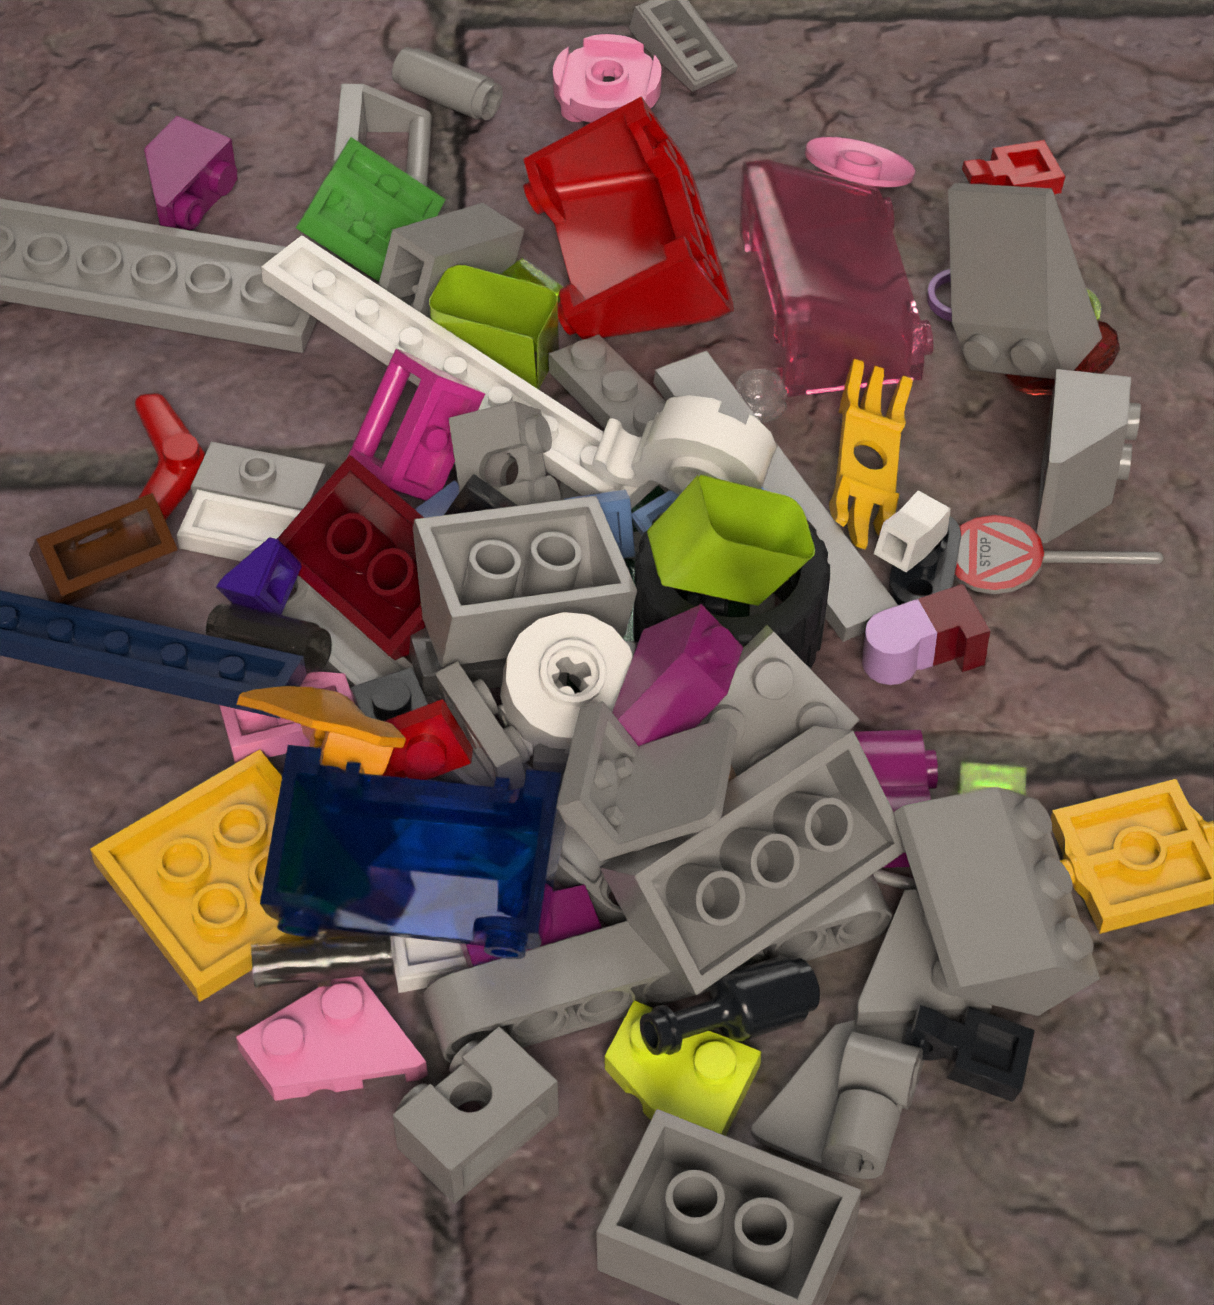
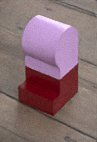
(925, 635)

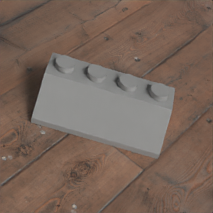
(785, 847)

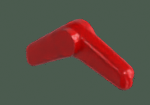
(176, 451)

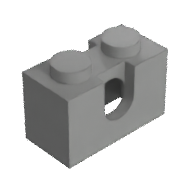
(494, 438)
(465, 1147)

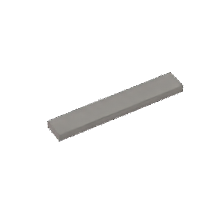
(853, 587)

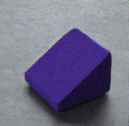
(262, 578)

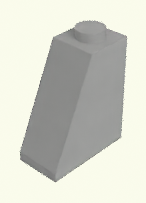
(427, 248)

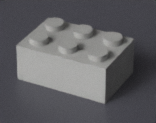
(724, 1222)

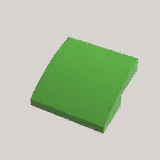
(361, 206)

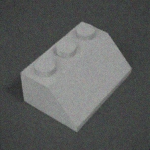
(506, 567)
(997, 899)

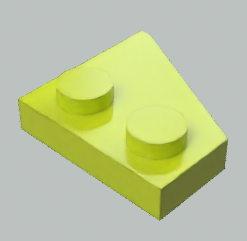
(696, 1084)

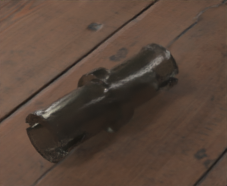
(321, 959)

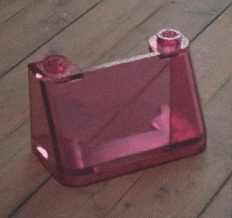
(831, 277)

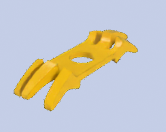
(871, 429)

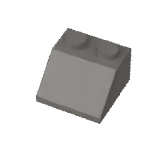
(1084, 448)

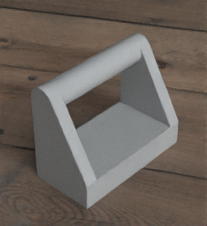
(371, 110)

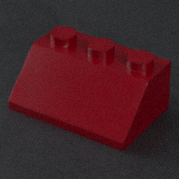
(361, 555)

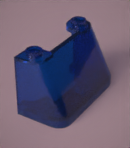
(413, 856)

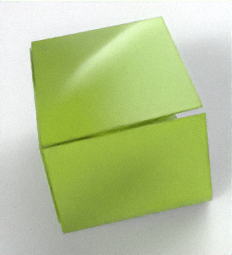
(499, 318)
(730, 540)

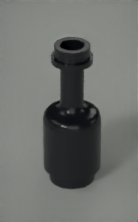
(740, 1004)

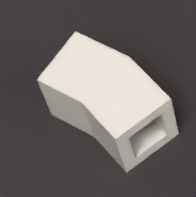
(913, 531)

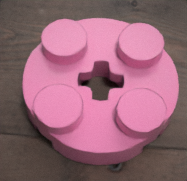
(580, 77)

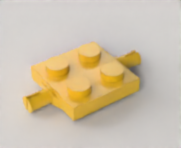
(1137, 855)

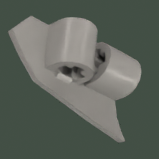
(845, 1100)

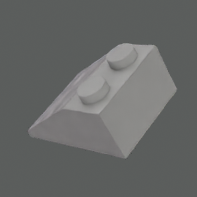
(1016, 282)

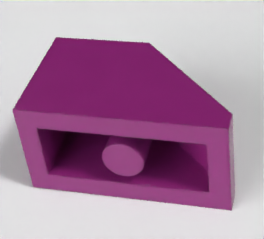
(676, 675)

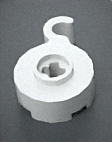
(687, 442)
(554, 646)

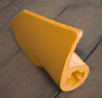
(331, 724)

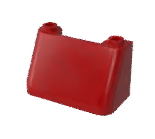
(627, 228)

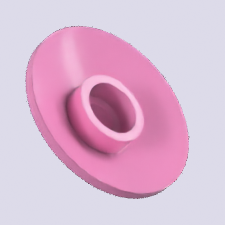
(859, 162)

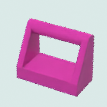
(423, 445)

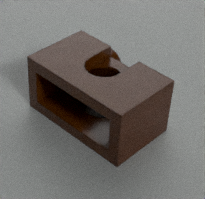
(133, 546)

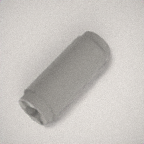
(447, 83)

